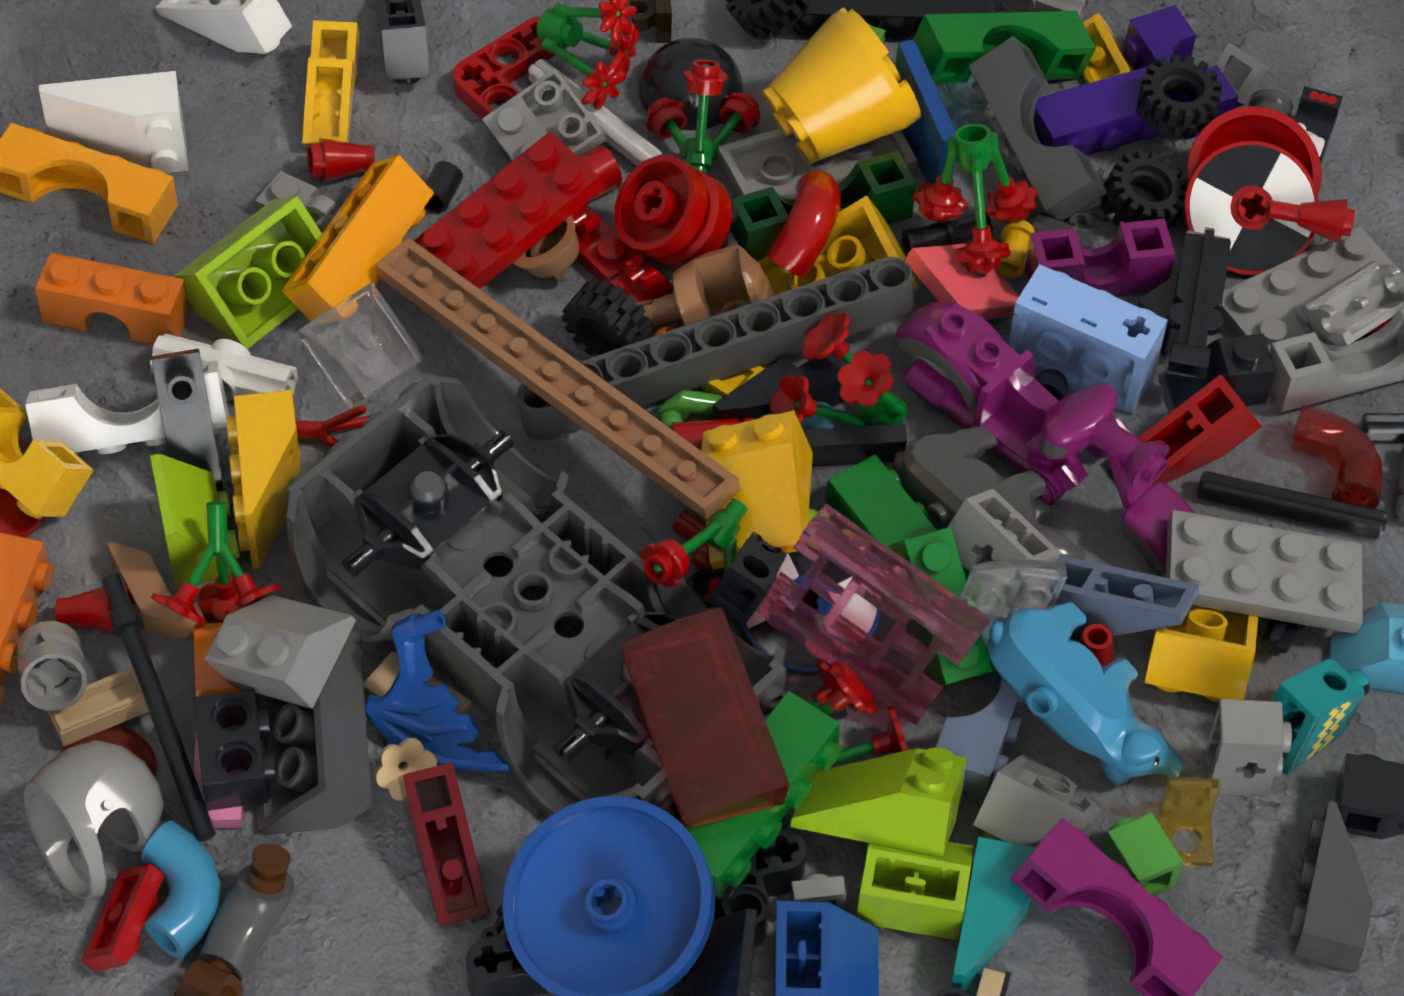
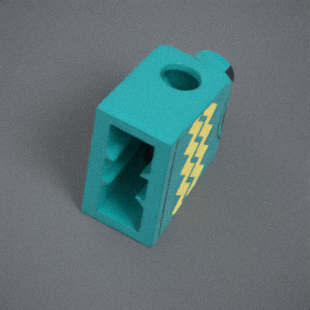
(1326, 700)

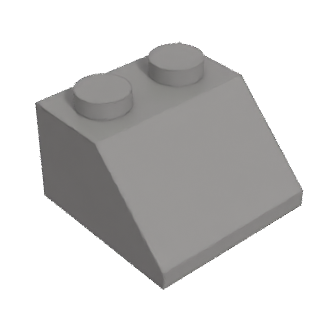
(280, 648)

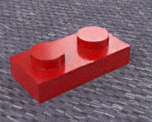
(123, 917)

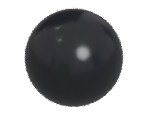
(664, 77)

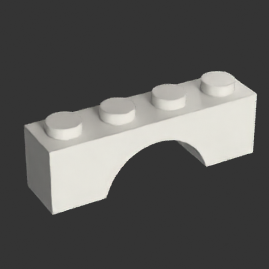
(81, 425)

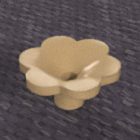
(400, 760)

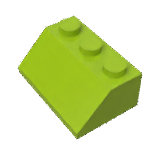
(242, 275)

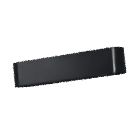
(897, 17)

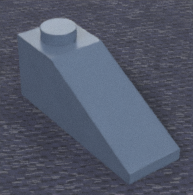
(1123, 597)

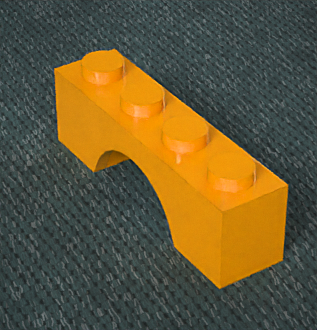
(38, 164)

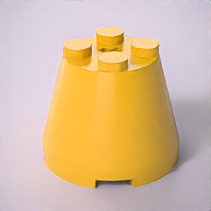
(840, 90)

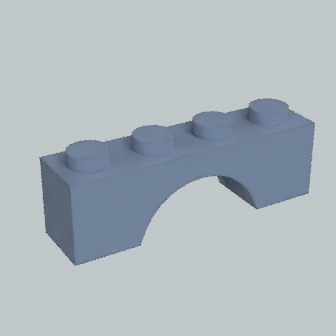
(985, 733)

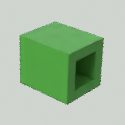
(1144, 852)

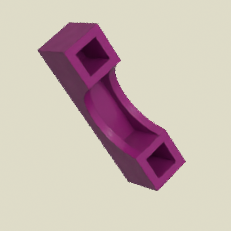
(1074, 872)

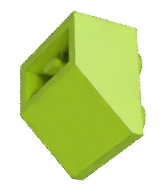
(916, 890)

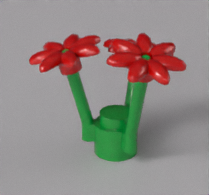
(561, 29)

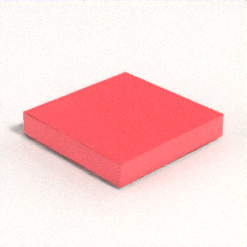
(952, 282)

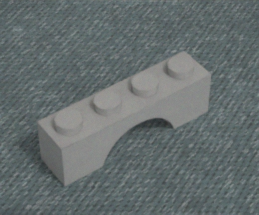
(1317, 372)

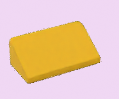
(1108, 56)

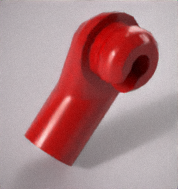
(689, 526)

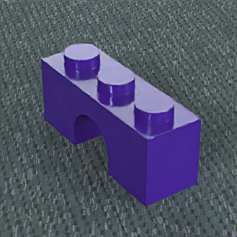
(1164, 35)

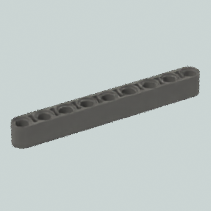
(736, 340)

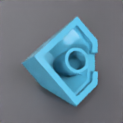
(1376, 648)

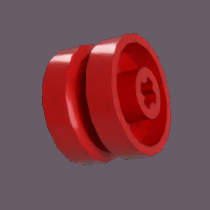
(672, 211)

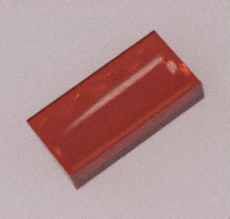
(705, 719)

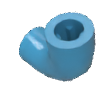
(191, 885)

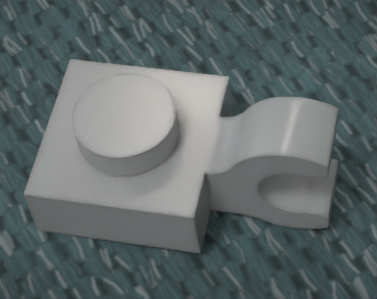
(286, 186)

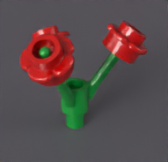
(737, 114)
(670, 561)

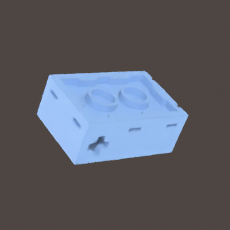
(1087, 335)

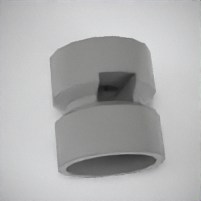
(51, 666)

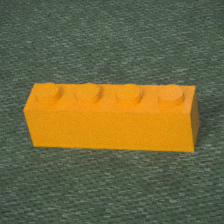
(359, 236)

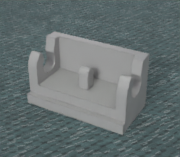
(1355, 304)

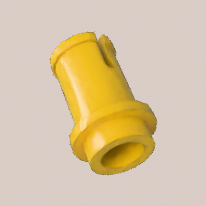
(1017, 237)

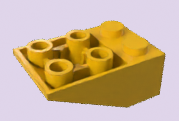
(262, 467)

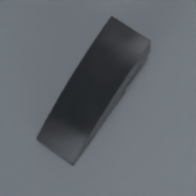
(754, 396)

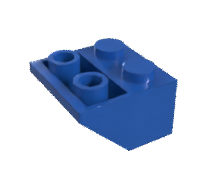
(823, 951)

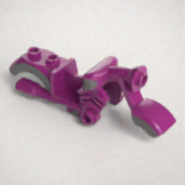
(1032, 424)

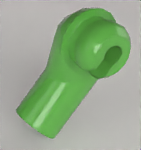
(685, 404)

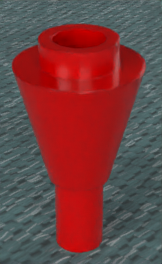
(1325, 218)

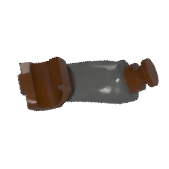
(241, 925)

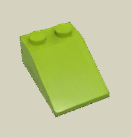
(889, 800)

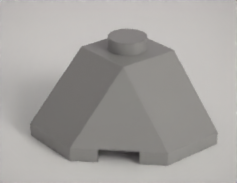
(1029, 802)

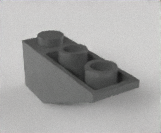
(1337, 904)

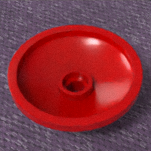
(1256, 125)

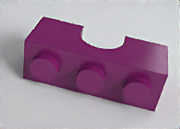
(1133, 262)

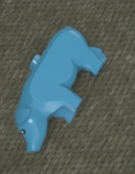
(1075, 694)

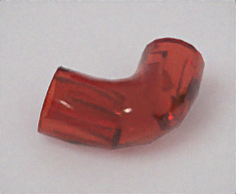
(1346, 450)

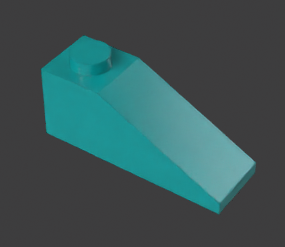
(992, 907)

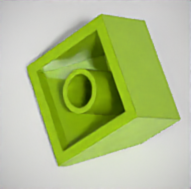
(182, 503)

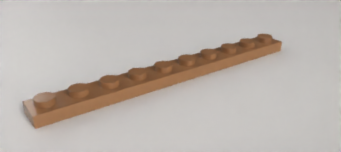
(559, 379)

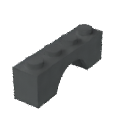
(1011, 85)

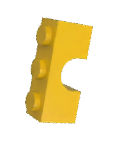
(44, 477)

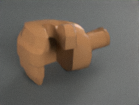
(710, 287)

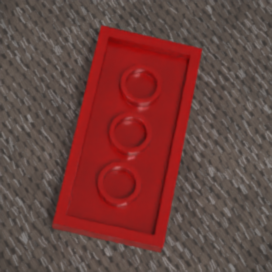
(512, 211)

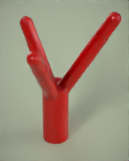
(322, 429)

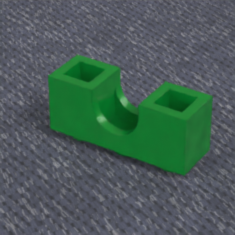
(939, 559)

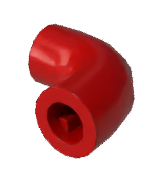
(808, 223)

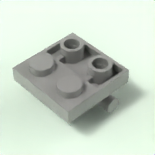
(544, 108)

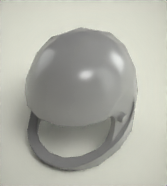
(87, 792)

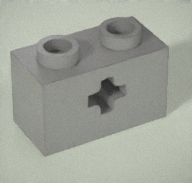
(992, 530)
(1247, 746)

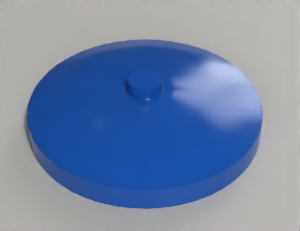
(608, 900)

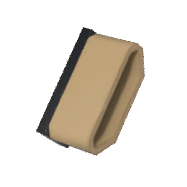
(993, 983)

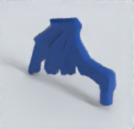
(426, 710)

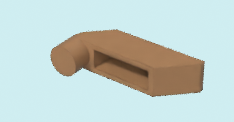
(143, 579)

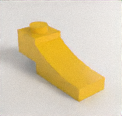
(330, 81)

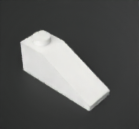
(236, 24)

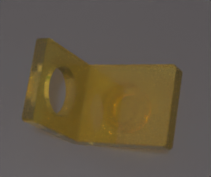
(1189, 806)

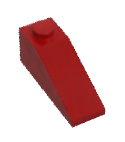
(1202, 429)

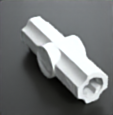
(239, 370)

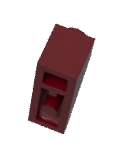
(444, 843)

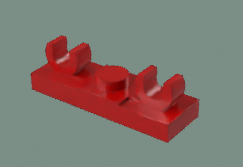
(615, 261)

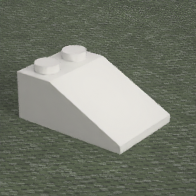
(121, 117)

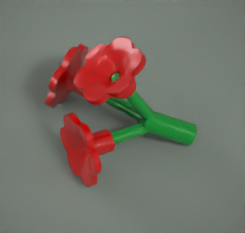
(228, 591)

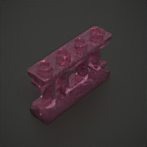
(891, 587)

